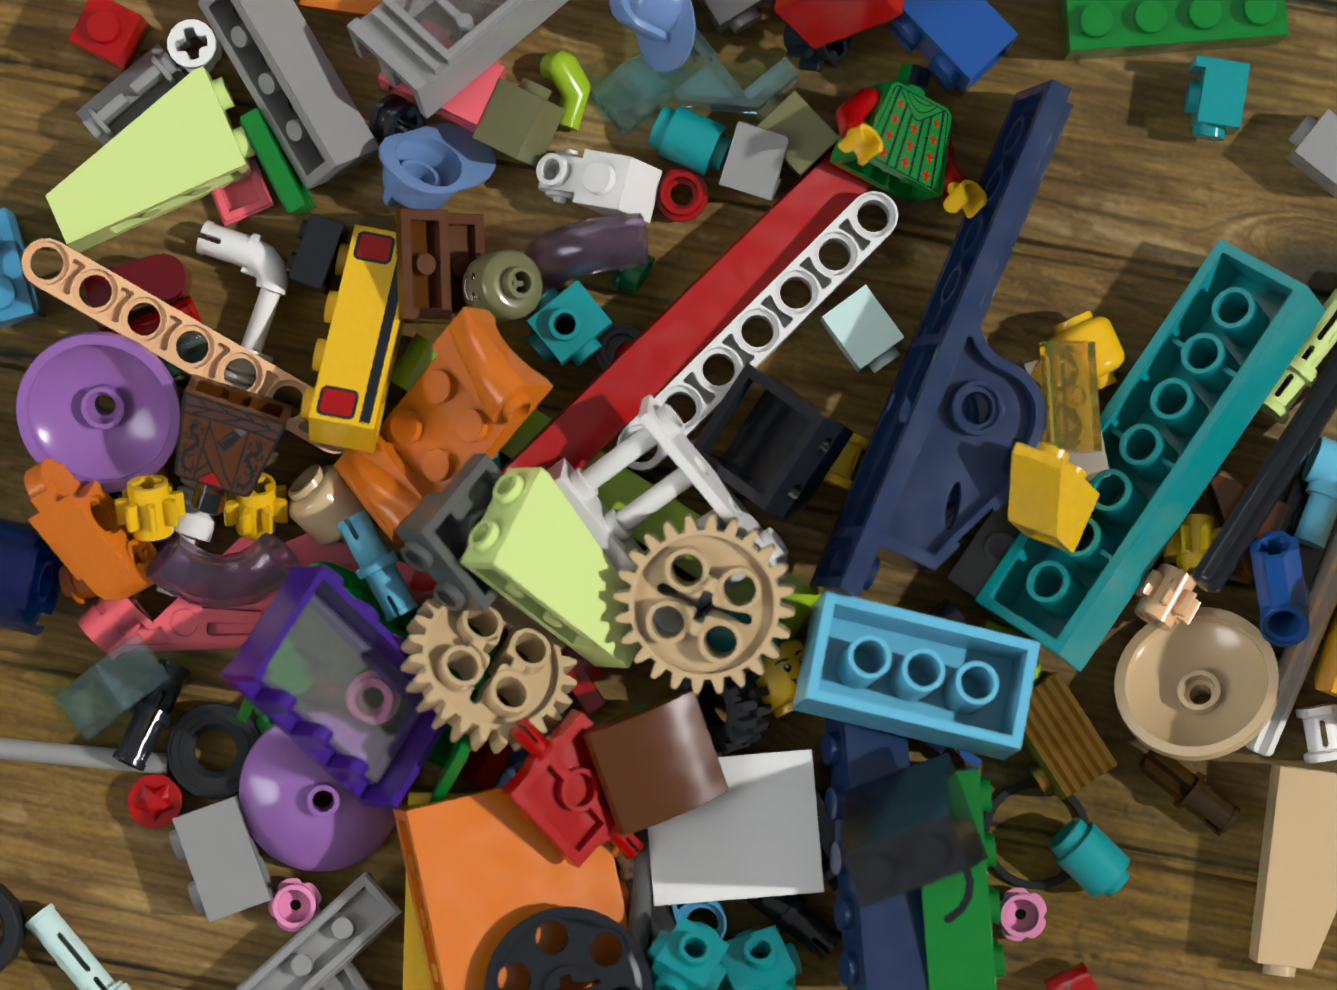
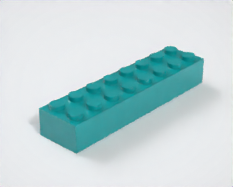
(1162, 448)

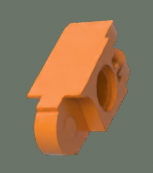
(85, 534)

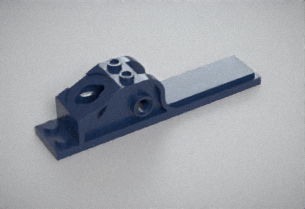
(954, 399)

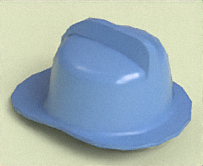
(662, 29)
(432, 164)

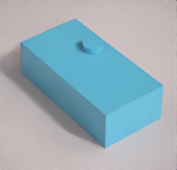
(916, 675)

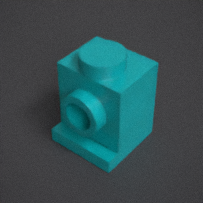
(1216, 96)

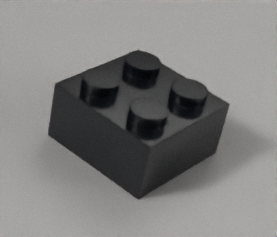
(317, 254)

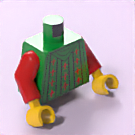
(904, 143)

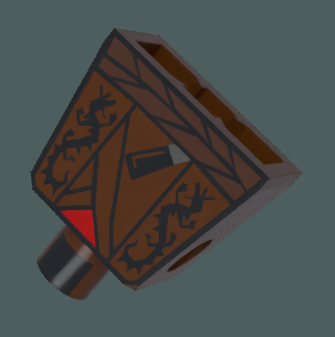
(225, 440)

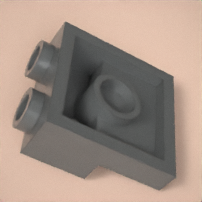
(439, 534)

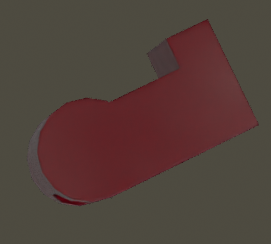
(156, 274)

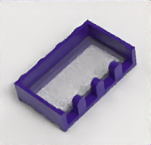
(337, 686)

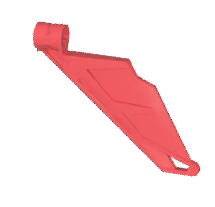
(207, 628)

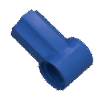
(1280, 588)

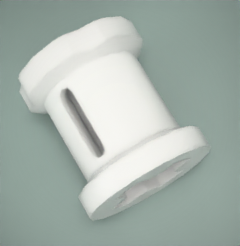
(180, 39)
(1311, 720)

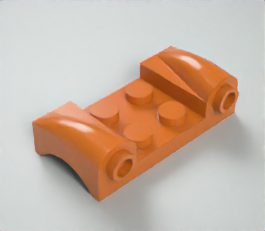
(458, 407)

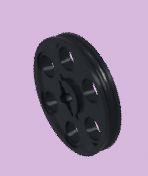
(575, 958)

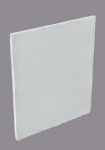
(747, 841)

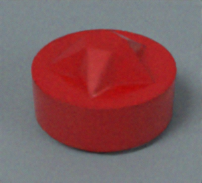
(156, 800)

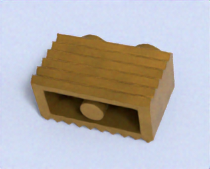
(1062, 740)

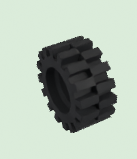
(743, 712)

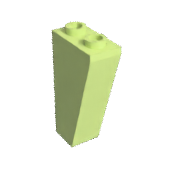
(155, 164)
(550, 566)

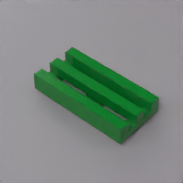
(276, 164)

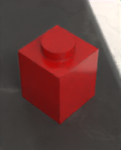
(109, 33)

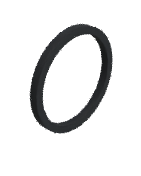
(987, 822)

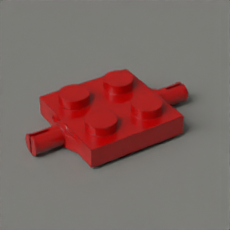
(562, 791)

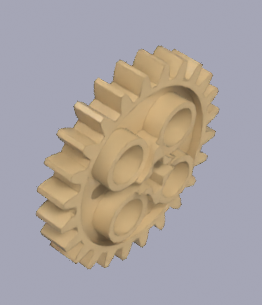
(688, 650)
(533, 689)

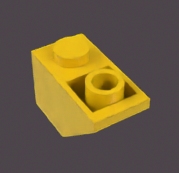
(1049, 496)

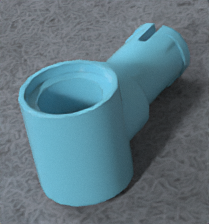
(1322, 490)

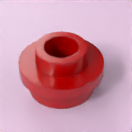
(689, 179)

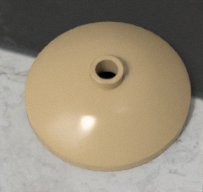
(1210, 656)

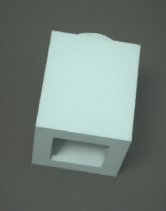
(863, 331)

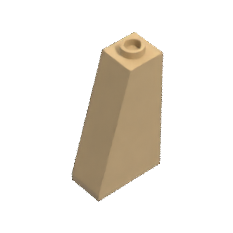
(1296, 870)

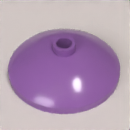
(65, 422)
(284, 821)

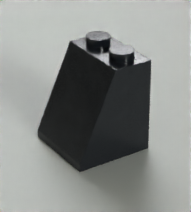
(908, 831)

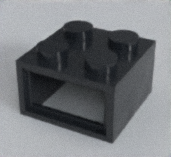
(778, 449)

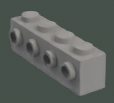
(293, 86)

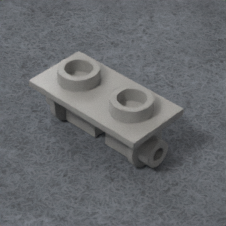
(130, 94)

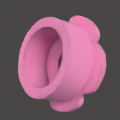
(294, 889)
(1034, 920)

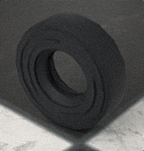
(183, 742)

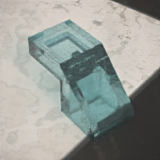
(716, 89)
(638, 91)
(112, 686)

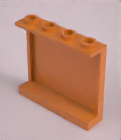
(485, 869)

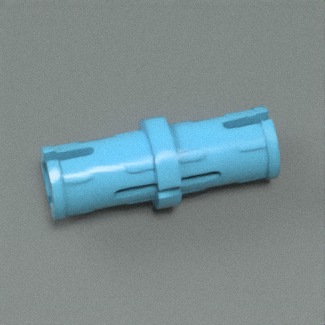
(377, 565)

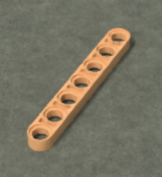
(171, 327)

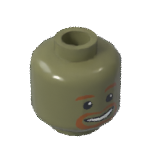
(503, 284)

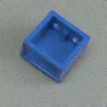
(955, 36)

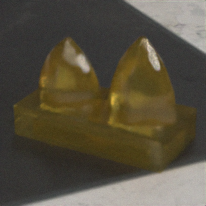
(1070, 392)

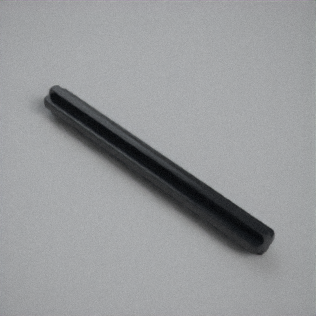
(1269, 482)

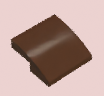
(432, 259)
(656, 762)

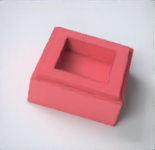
(243, 197)

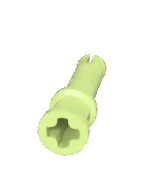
(1303, 372)

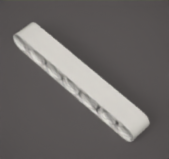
(770, 307)

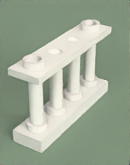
(614, 527)

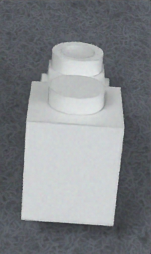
(600, 181)

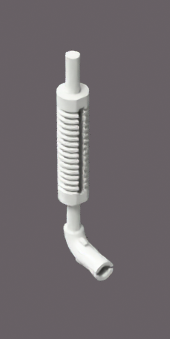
(268, 267)

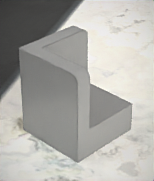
(755, 161)

